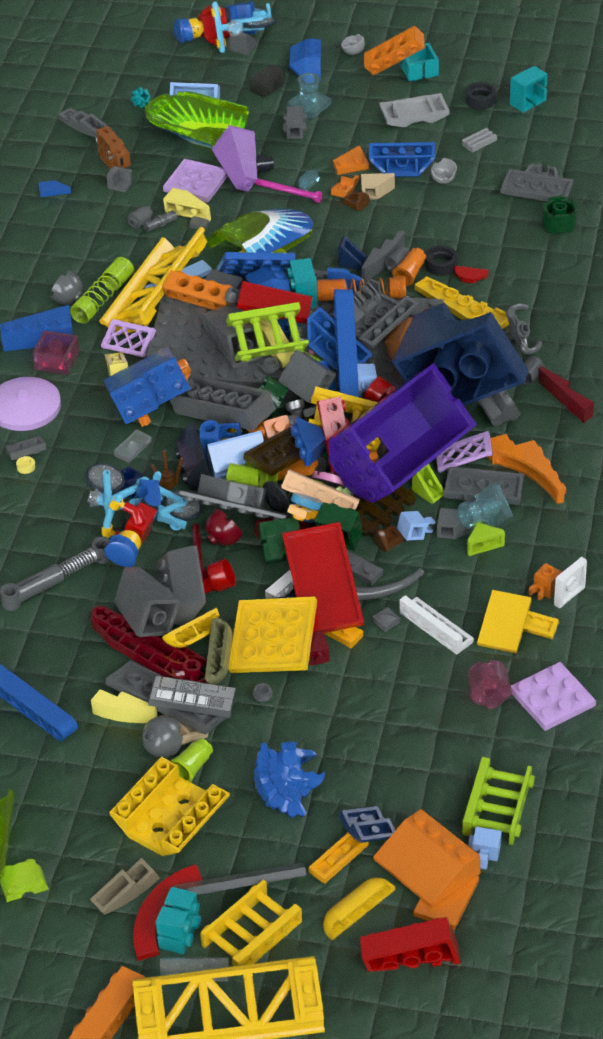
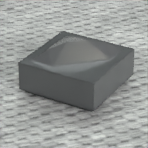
(386, 619)

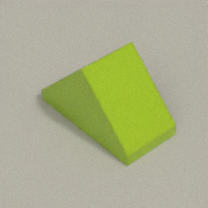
(427, 485)
(485, 539)

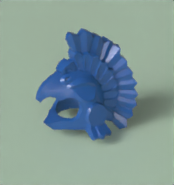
(282, 780)

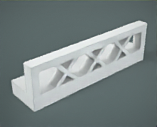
(435, 624)

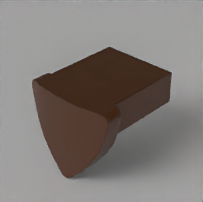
(356, 200)
(387, 538)

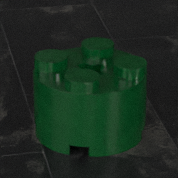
(559, 215)
(276, 391)

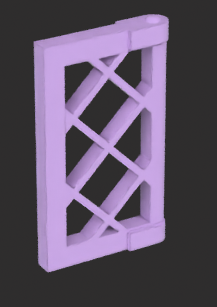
(112, 334)
(470, 441)

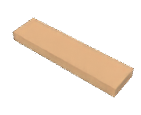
(301, 484)

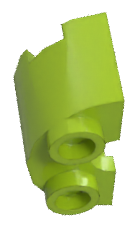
(21, 879)

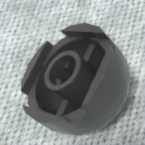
(67, 289)
(162, 736)

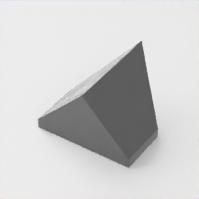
(241, 44)

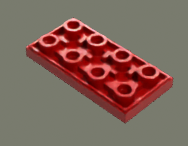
(257, 296)

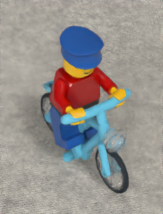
(220, 22)
(144, 509)

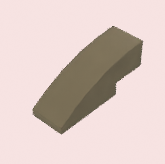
(125, 887)

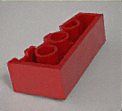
(410, 946)

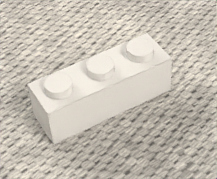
(281, 587)

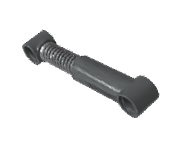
(14, 594)

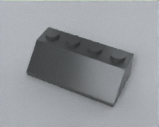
(182, 575)

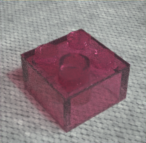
(56, 352)

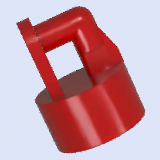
(378, 390)
(219, 576)

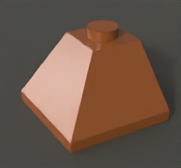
(395, 337)

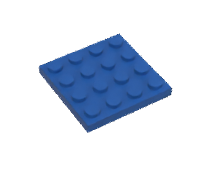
(243, 263)

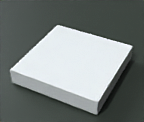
(570, 582)

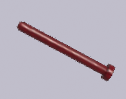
(197, 542)

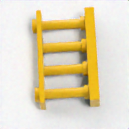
(354, 405)
(260, 944)

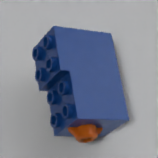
(148, 384)

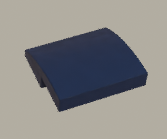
(366, 824)

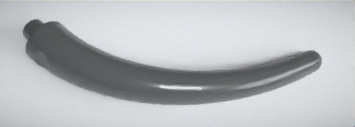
(370, 593)

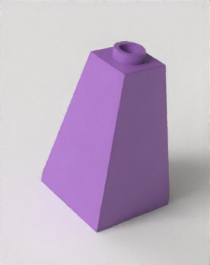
(238, 156)

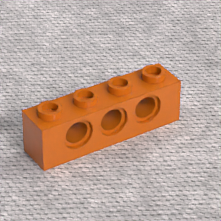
(394, 50)
(192, 292)

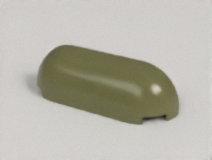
(218, 651)

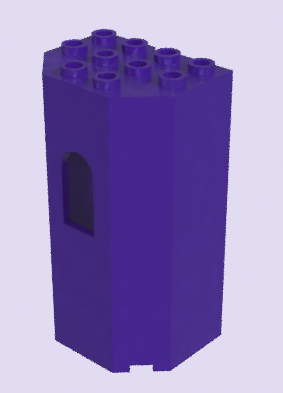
(414, 427)

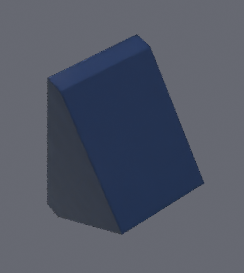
(350, 255)

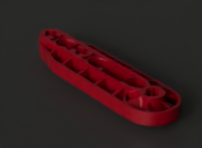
(148, 650)

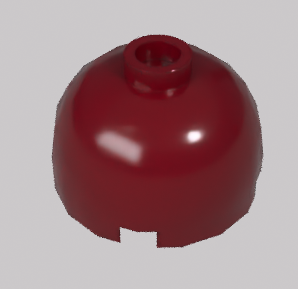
(222, 530)

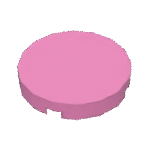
(328, 478)

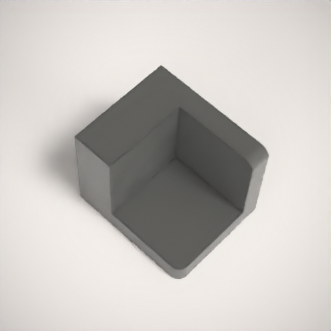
(119, 179)

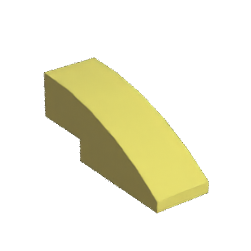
(122, 707)

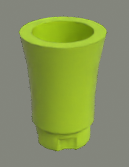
(193, 758)

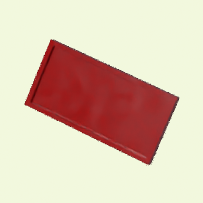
(323, 571)

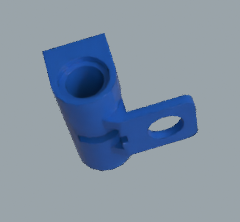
(213, 432)

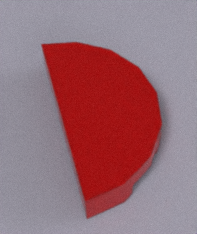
(470, 275)

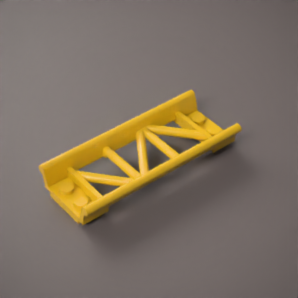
(154, 265)
(304, 991)

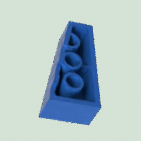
(26, 331)

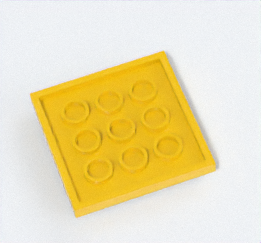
(273, 635)

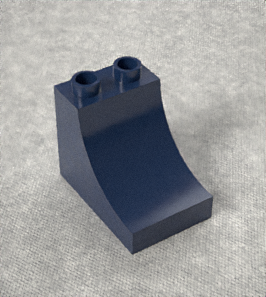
(468, 353)

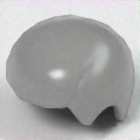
(353, 44)
(444, 171)

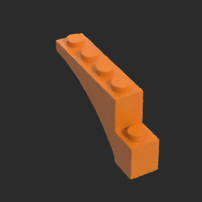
(530, 461)

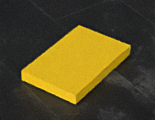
(504, 621)

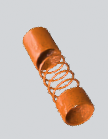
(326, 287)

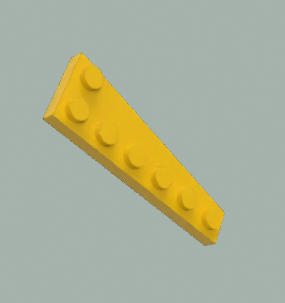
(459, 305)

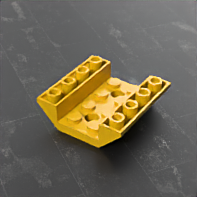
(155, 804)

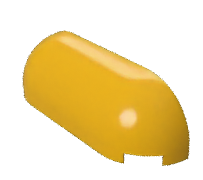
(191, 631)
(355, 905)

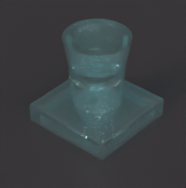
(309, 98)
(489, 506)

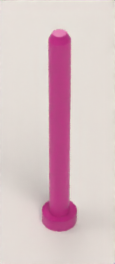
(317, 196)

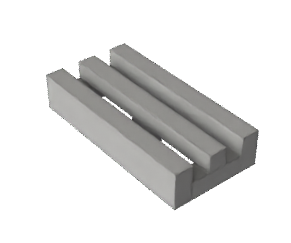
(479, 140)

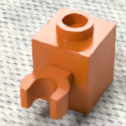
(544, 582)

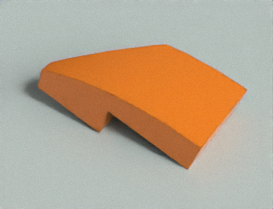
(345, 186)

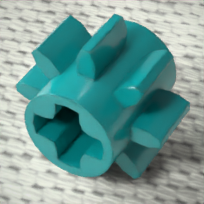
(140, 97)

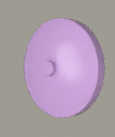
(28, 403)

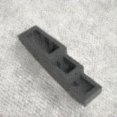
(82, 122)
(376, 260)

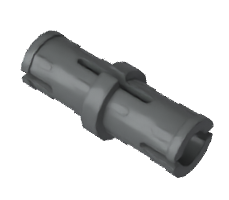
(160, 221)

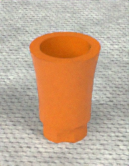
(410, 265)

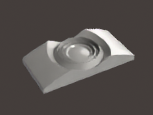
(414, 110)

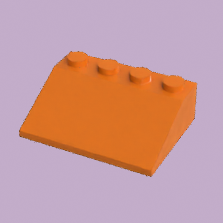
(428, 858)

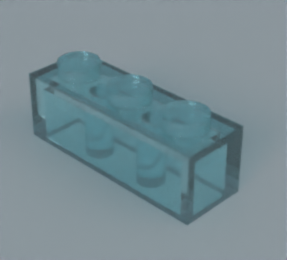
(308, 179)

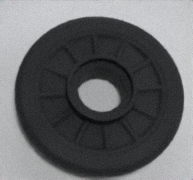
(276, 497)

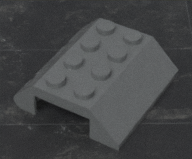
(378, 313)

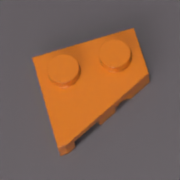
(351, 162)

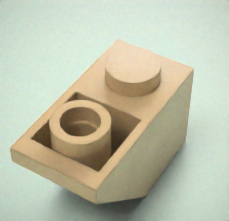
(377, 184)

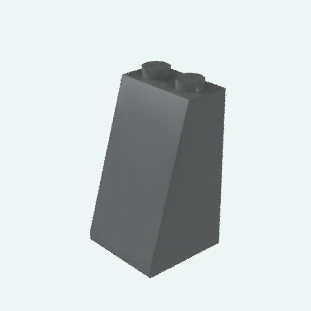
(226, 337)
(146, 603)

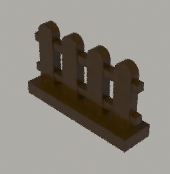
(379, 516)

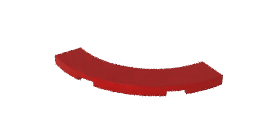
(145, 923)

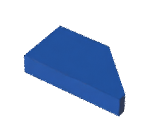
(53, 188)

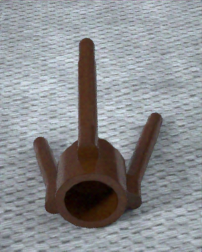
(168, 479)

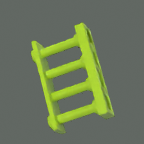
(271, 314)
(482, 788)

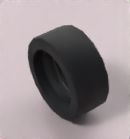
(480, 88)
(439, 252)

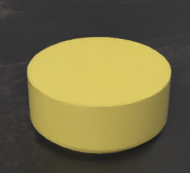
(25, 465)

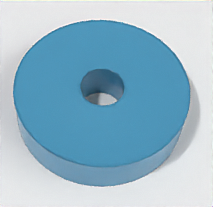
(306, 501)

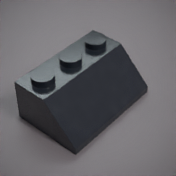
(193, 456)

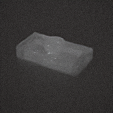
(132, 446)

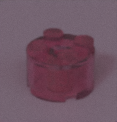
(489, 683)

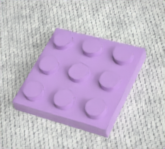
(197, 178)
(552, 696)

